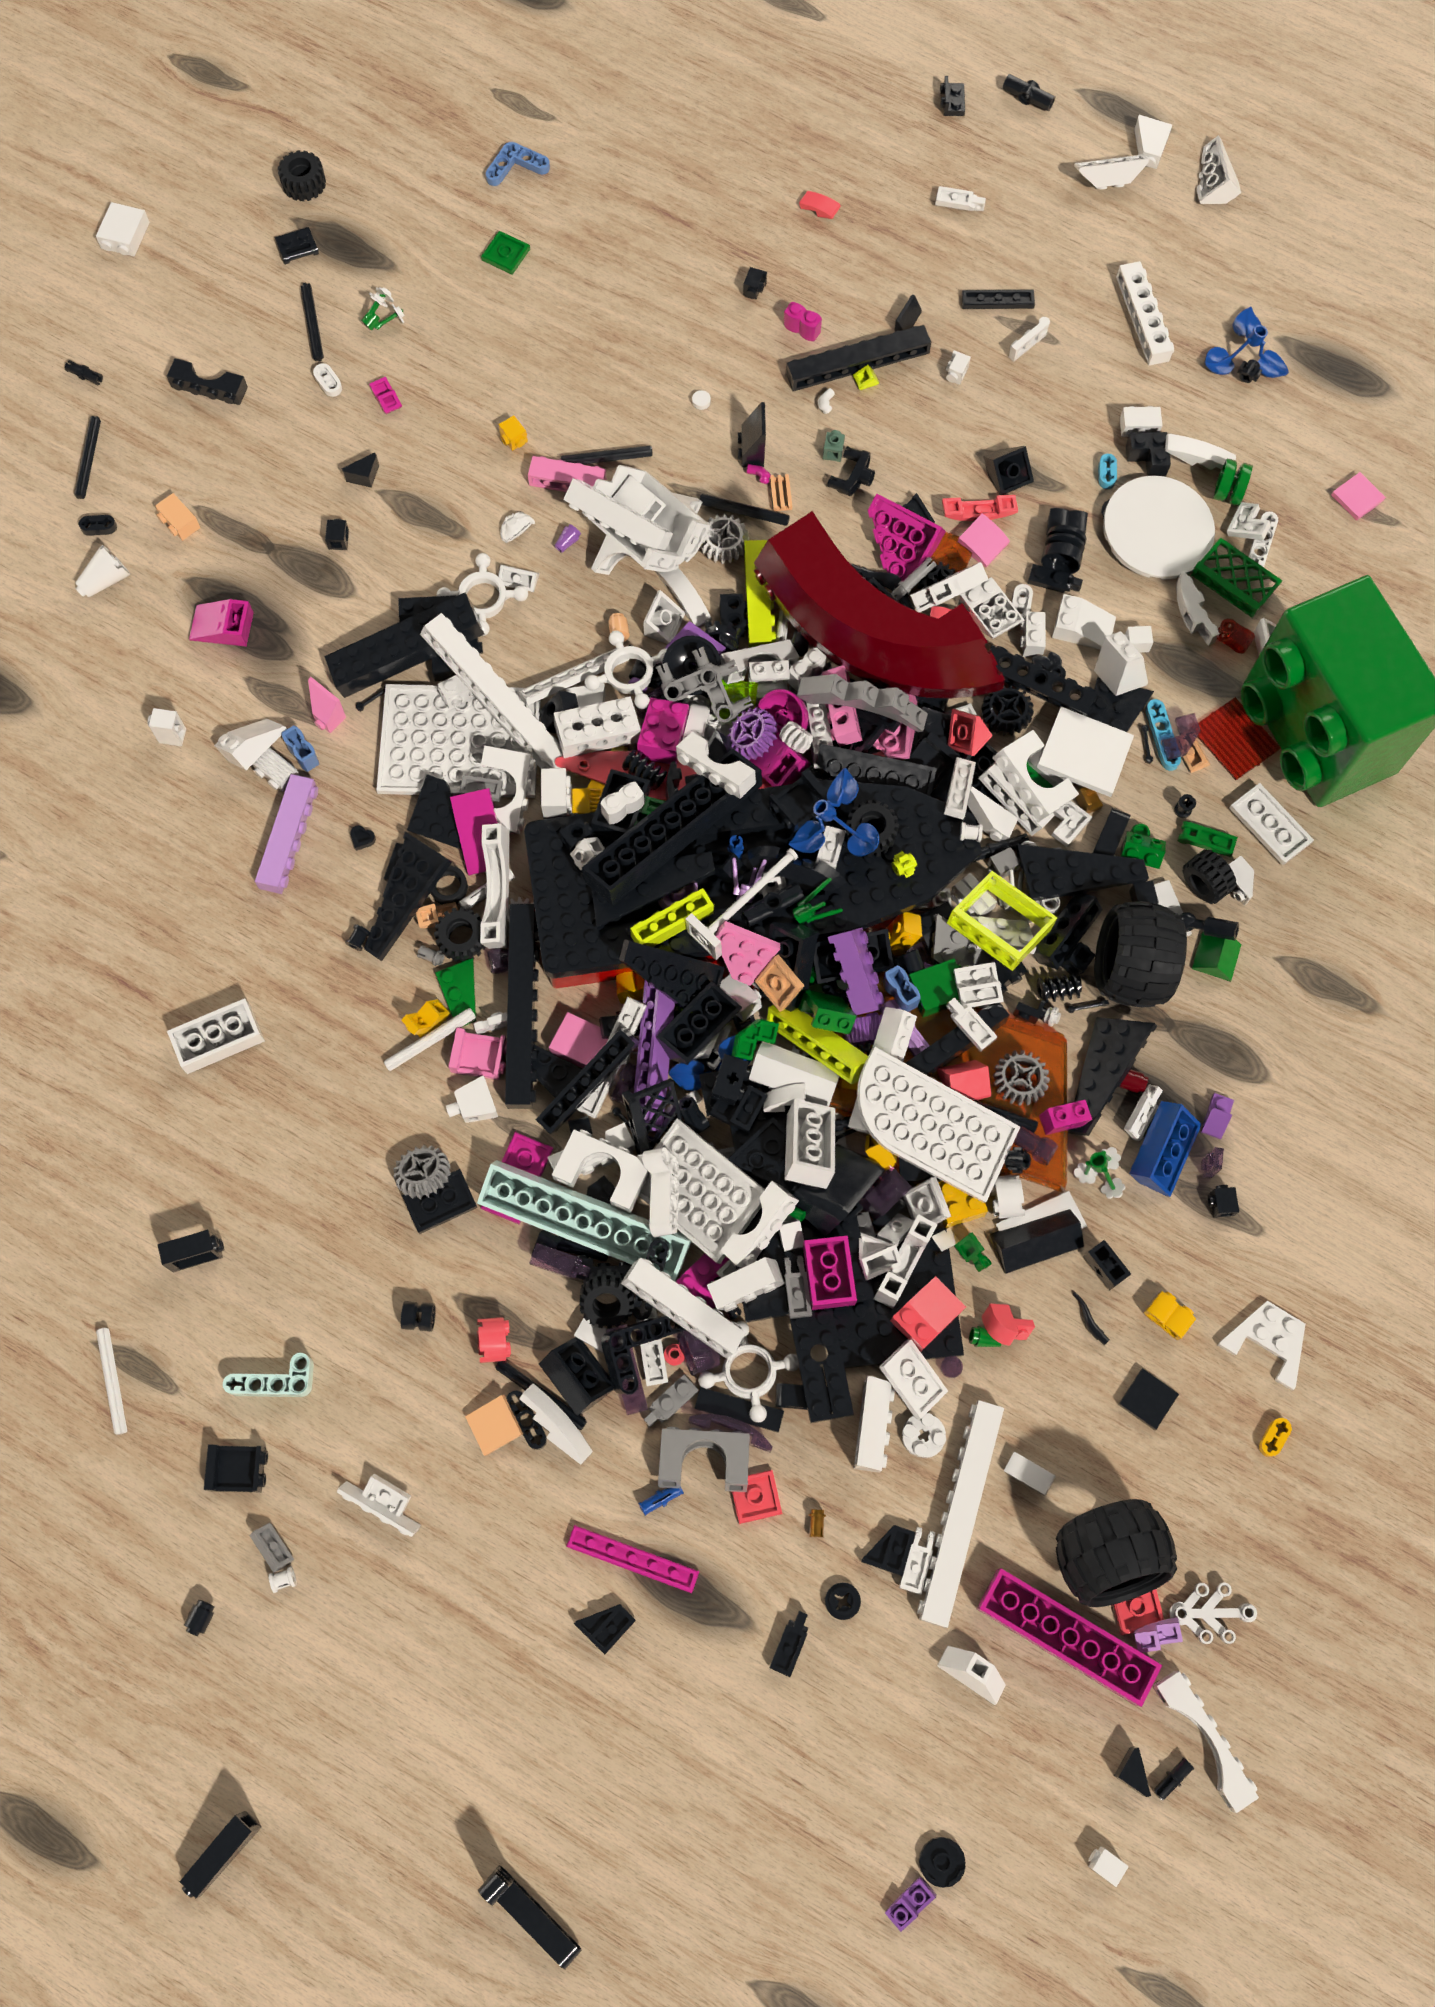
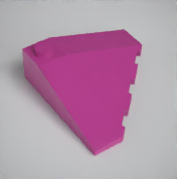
(902, 536)

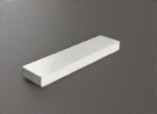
(959, 788)

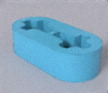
(1111, 471)

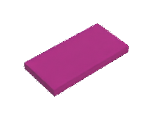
(470, 813)
(525, 1155)

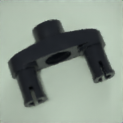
(860, 475)

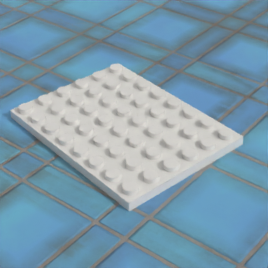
(430, 739)

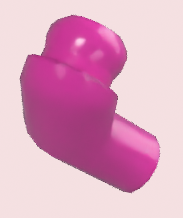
(760, 471)

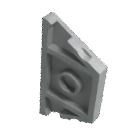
(951, 944)

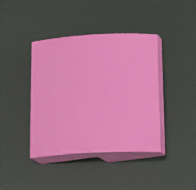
(984, 540)

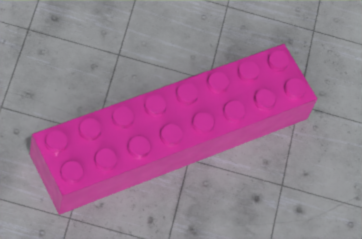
(1069, 1637)

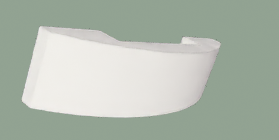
(686, 595)

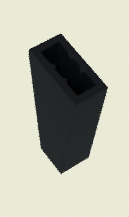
(219, 1854)

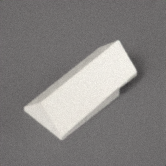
(781, 1067)

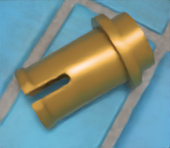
(817, 1523)

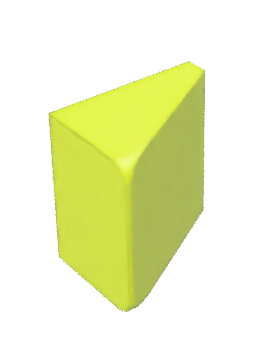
(865, 378)

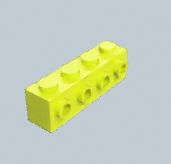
(672, 920)

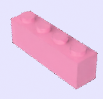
(559, 474)

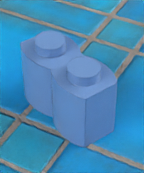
(300, 748)
(898, 986)

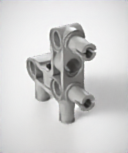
(695, 682)

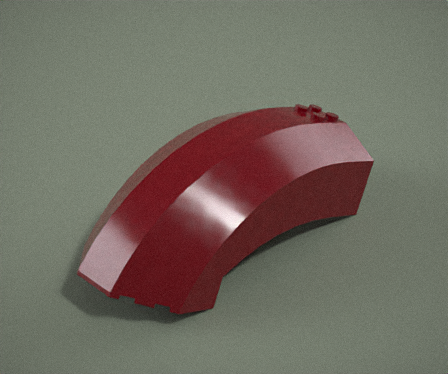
(865, 627)

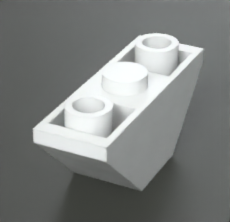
(973, 1672)

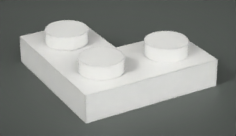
(1245, 525)
(1072, 823)

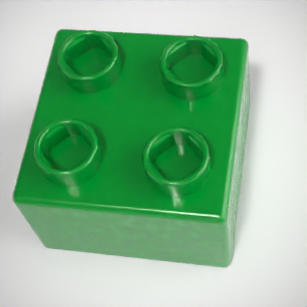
(1341, 692)

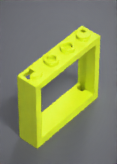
(987, 939)

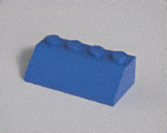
(1165, 1148)

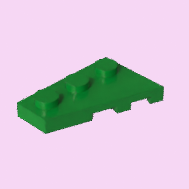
(459, 987)

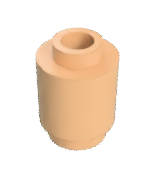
(619, 622)

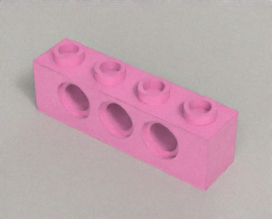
(850, 730)

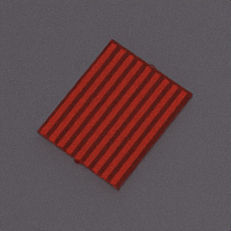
(1236, 739)

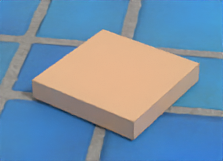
(779, 983)
(494, 1425)

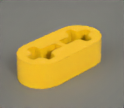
(1270, 1434)

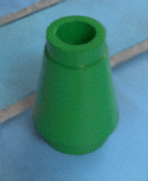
(980, 1338)

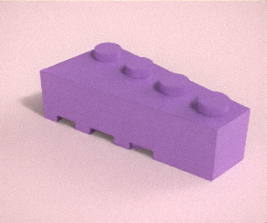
(857, 970)

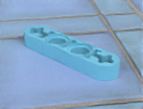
(1159, 735)

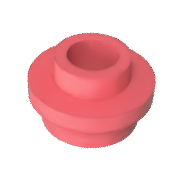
(673, 1361)

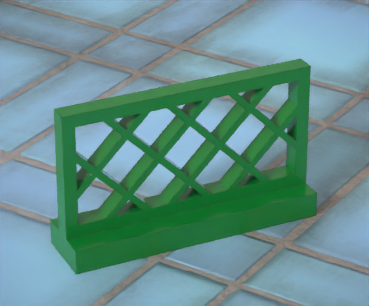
(1225, 587)

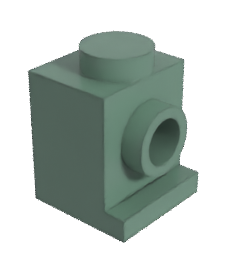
(833, 443)

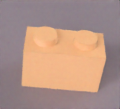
(177, 516)

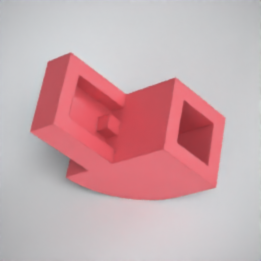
(1002, 1325)

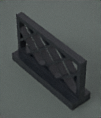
(636, 1114)

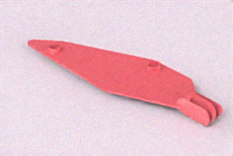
(601, 762)

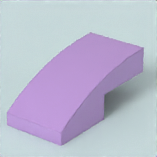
(1155, 1634)

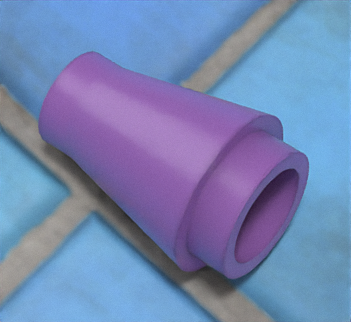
(568, 537)

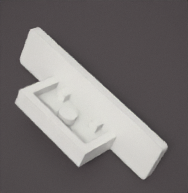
(383, 1501)

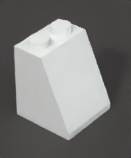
(1120, 665)

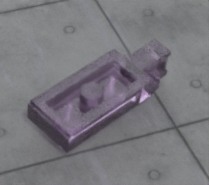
(558, 1262)

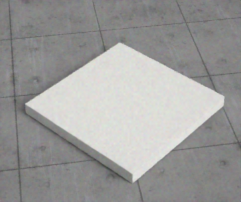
(1085, 751)

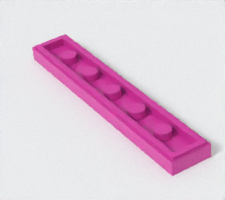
(633, 1559)

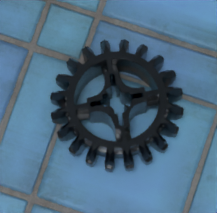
(1006, 701)

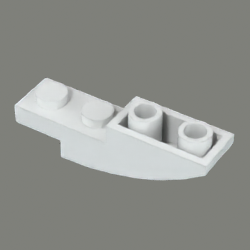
(949, 587)
(1190, 604)

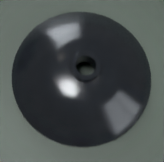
(680, 655)

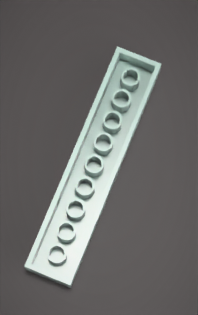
(576, 1217)

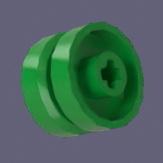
(1231, 481)

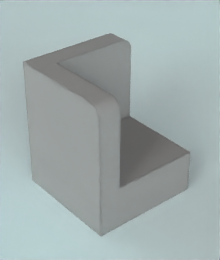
(1003, 862)

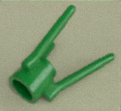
(806, 912)

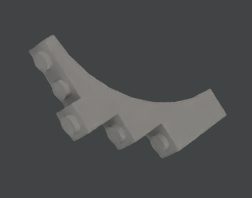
(862, 695)

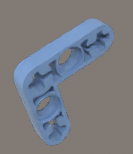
(515, 156)

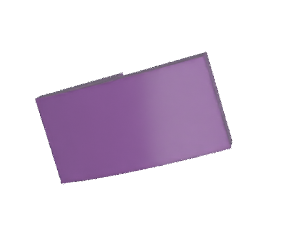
(910, 1903)

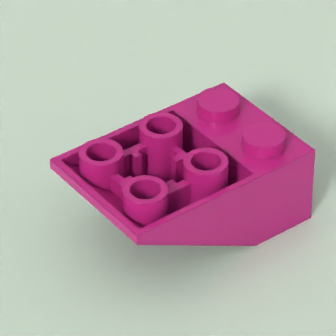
(222, 622)
(781, 764)

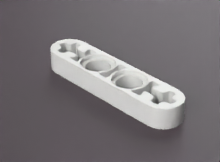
(1264, 545)

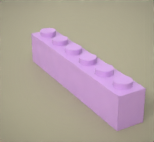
(286, 834)

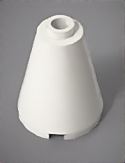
(100, 573)

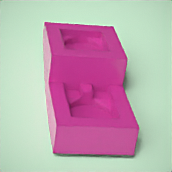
(385, 395)

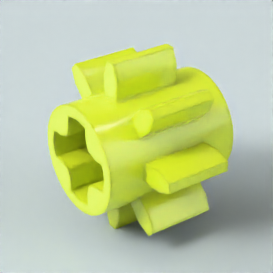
(904, 864)

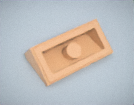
(1196, 758)

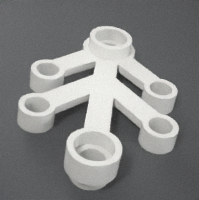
(1209, 1614)

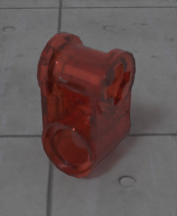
(1236, 636)

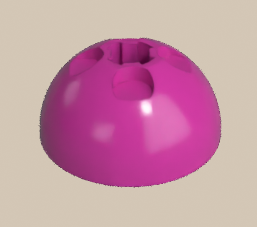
(785, 707)

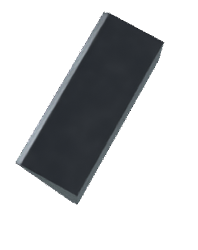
(698, 1024)
(1038, 1240)

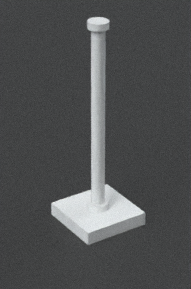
(705, 935)

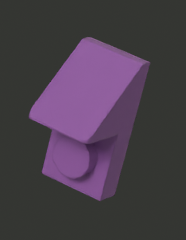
(1217, 1116)

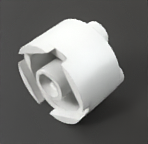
(1008, 1197)

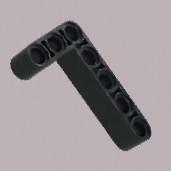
(625, 1342)
(529, 1914)

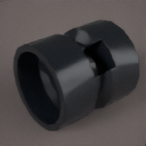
(410, 1316)

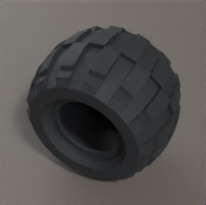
(1140, 954)
(1116, 1553)

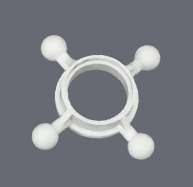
(483, 561)
(622, 653)
(757, 1412)

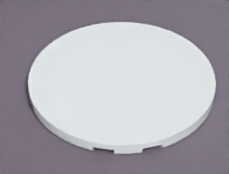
(1158, 527)

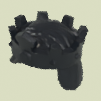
(724, 634)

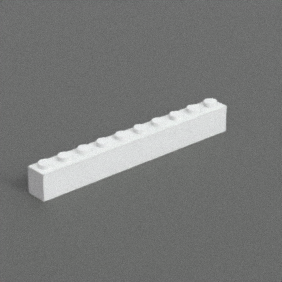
(492, 691)
(961, 1514)

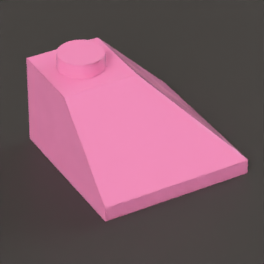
(325, 707)

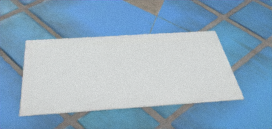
(1047, 1208)

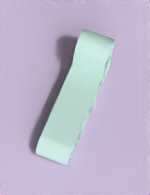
(268, 1381)

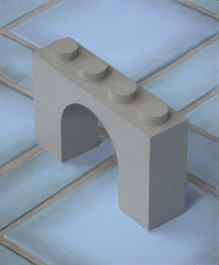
(731, 1446)

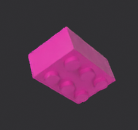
(662, 730)
(829, 1272)

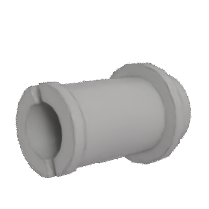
(433, 956)

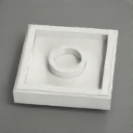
(927, 1201)

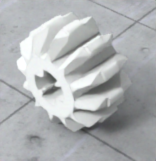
(796, 737)

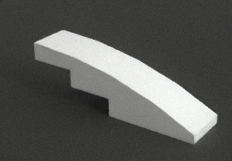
(1197, 451)
(653, 1355)
(561, 1428)

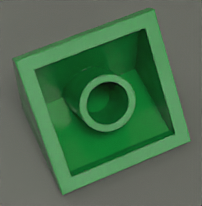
(1216, 956)

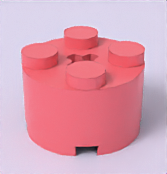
(492, 1339)

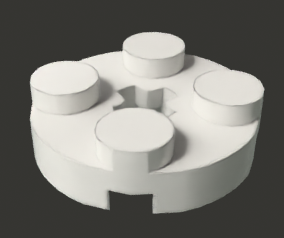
(919, 1447)

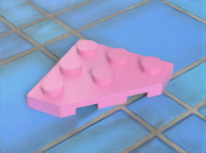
(745, 952)

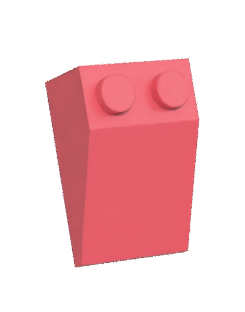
(927, 1313)

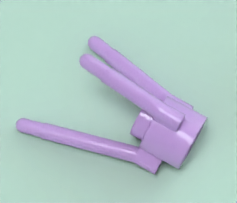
(739, 891)

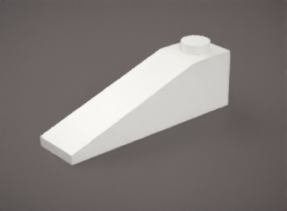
(1217, 177)

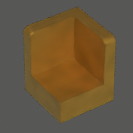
(1088, 800)

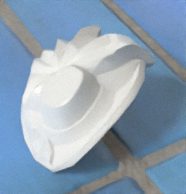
(515, 525)

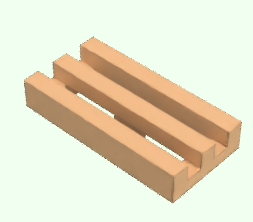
(779, 479)

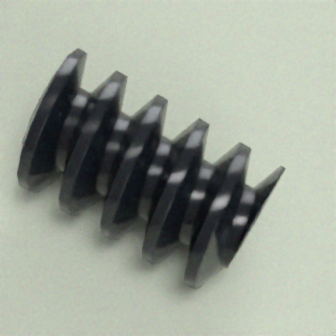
(640, 768)
(1059, 987)

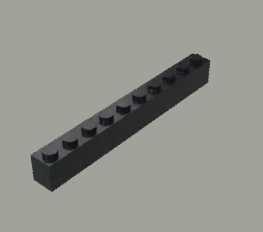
(521, 1008)

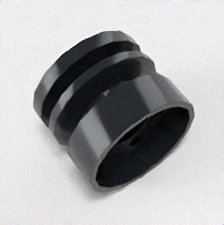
(1064, 548)

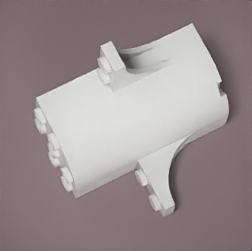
(677, 516)

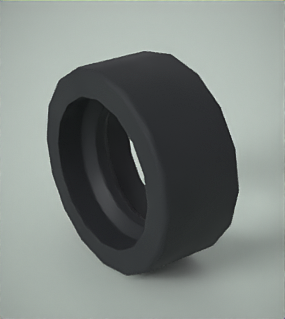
(459, 895)

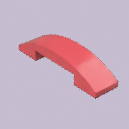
(970, 510)

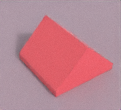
(967, 732)
(967, 1079)

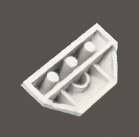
(1112, 171)

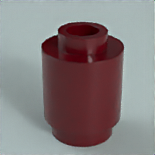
(1135, 1081)

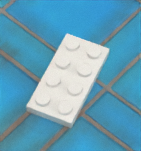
(1271, 824)

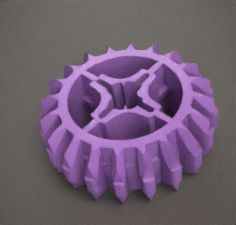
(753, 733)

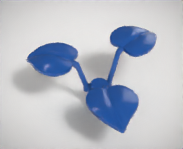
(1247, 325)
(810, 836)
(688, 1075)

